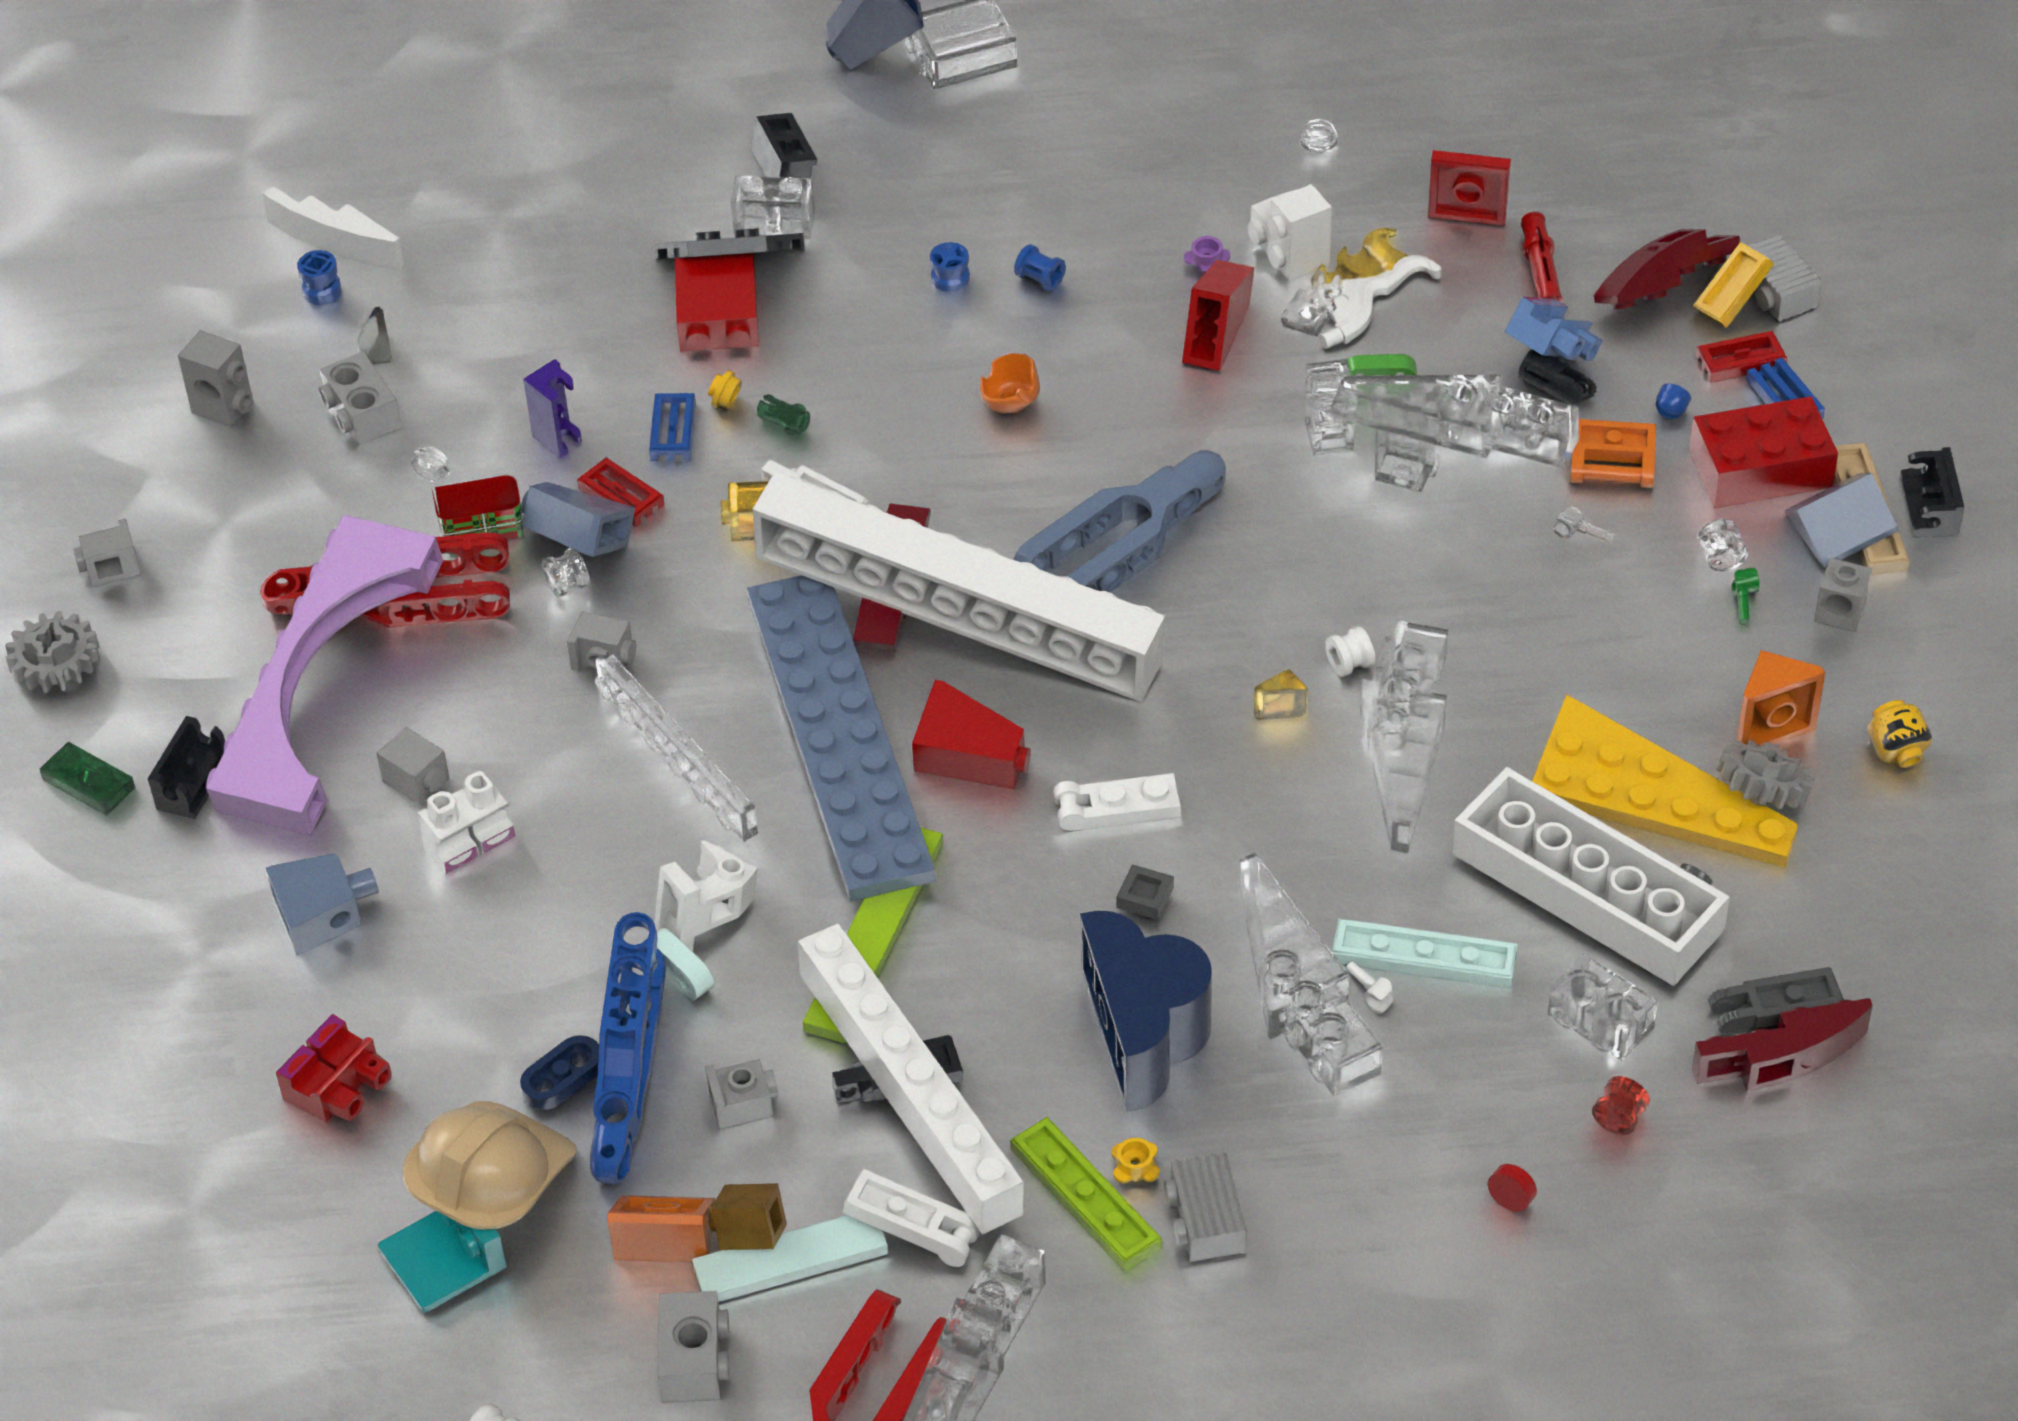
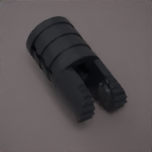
(1556, 378)

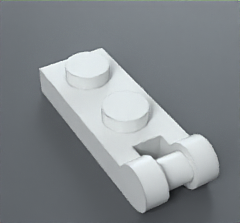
(1117, 802)
(912, 1217)

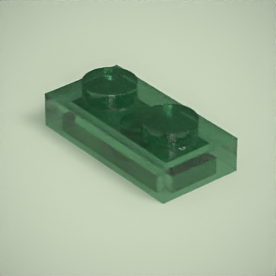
(87, 778)

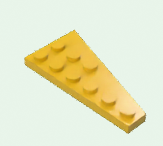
(1643, 786)

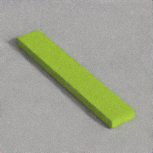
(874, 935)

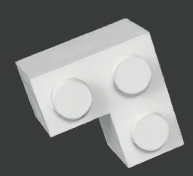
(1293, 230)

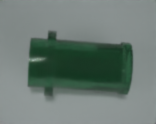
(791, 417)

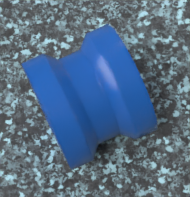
(949, 266)

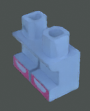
(1542, 328)

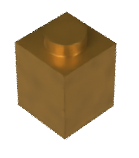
(747, 1216)

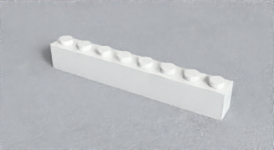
(911, 1079)

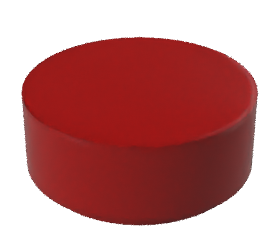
(1512, 1187)

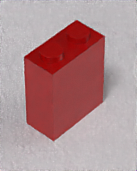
(716, 302)

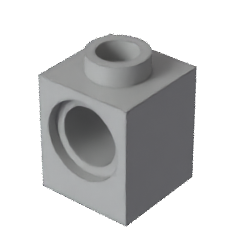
(1842, 594)

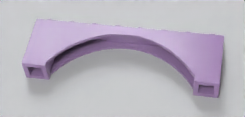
(358, 571)

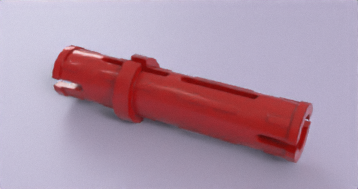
(1539, 250)

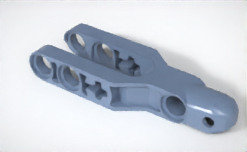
(1168, 495)

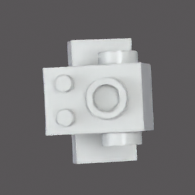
(706, 903)

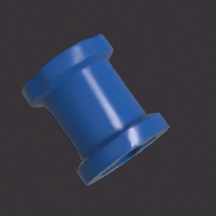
(1039, 267)

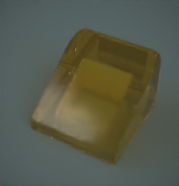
(1280, 697)

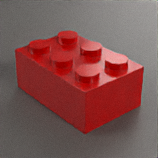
(1763, 452)

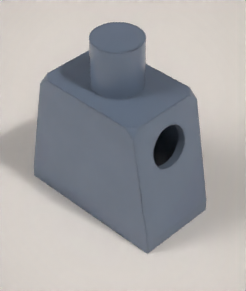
(318, 898)

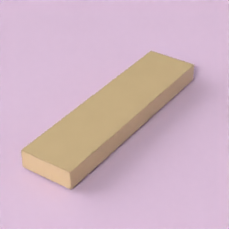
(1889, 553)

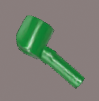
(1745, 582)

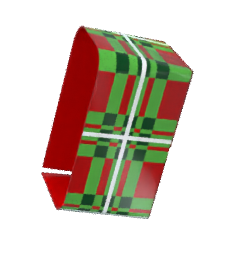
(480, 507)

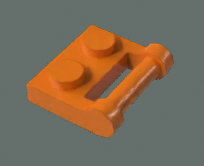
(1614, 443)

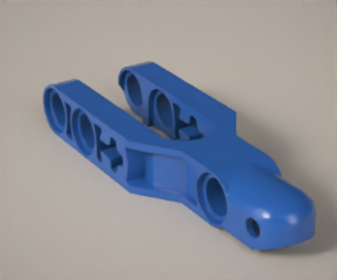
(626, 1047)

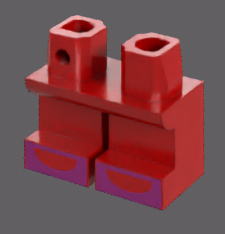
(331, 1070)

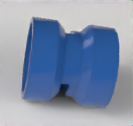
(317, 271)

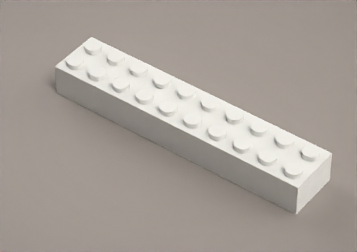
(959, 586)

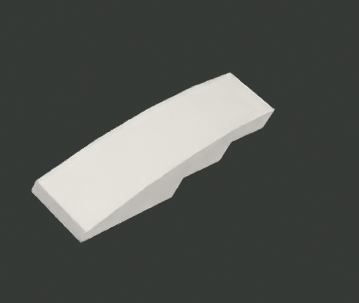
(338, 232)

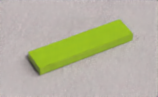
(1086, 1194)

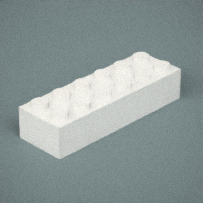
(1590, 875)

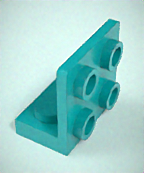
(442, 1258)

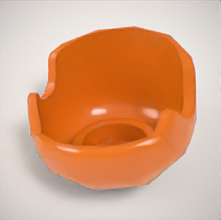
(1011, 384)

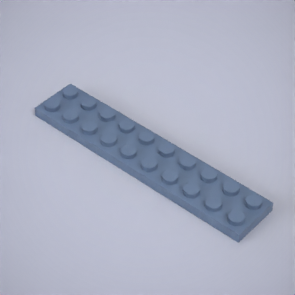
(841, 738)

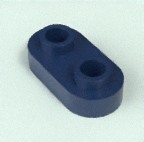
(559, 1074)

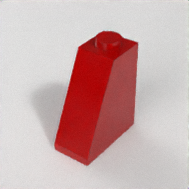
(1216, 313)
(968, 740)

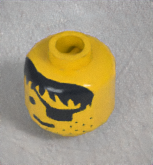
(1899, 733)

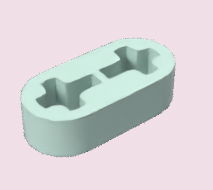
(683, 967)

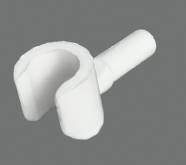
(1378, 991)

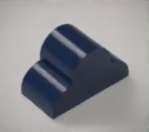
(1148, 1000)

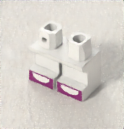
(463, 821)

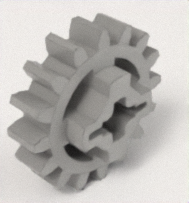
(52, 652)
(1765, 774)

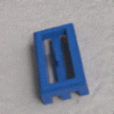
(1783, 380)
(672, 448)

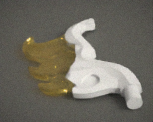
(1370, 273)

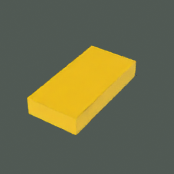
(1733, 285)

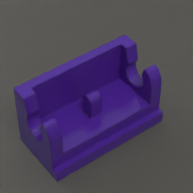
(549, 407)

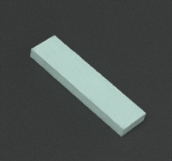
(1425, 953)
(794, 1257)

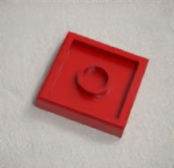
(1469, 187)

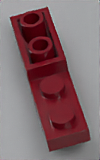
(1660, 264)
(1798, 1046)

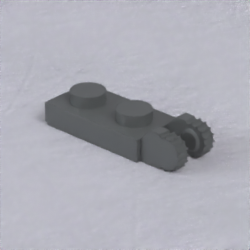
(1770, 996)

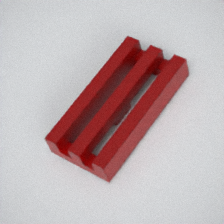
(1743, 358)
(598, 485)

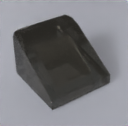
(374, 338)

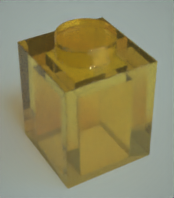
(739, 507)

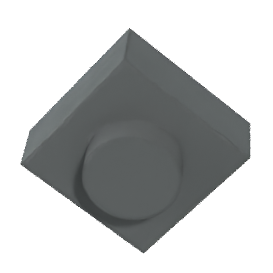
(1145, 892)

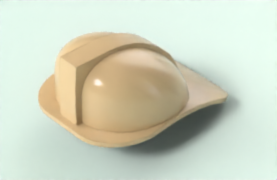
(485, 1164)

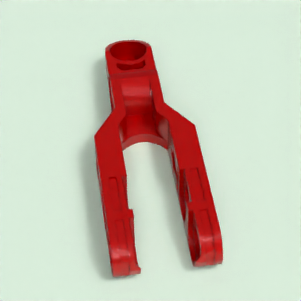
(280, 598)
(863, 1337)

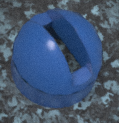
(1672, 401)

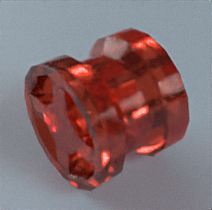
(1620, 1105)

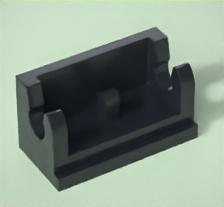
(782, 147)
(1932, 494)
(183, 769)

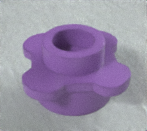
(1205, 252)

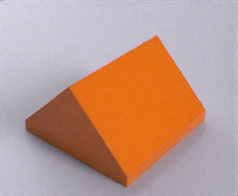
(1780, 699)
(659, 1228)

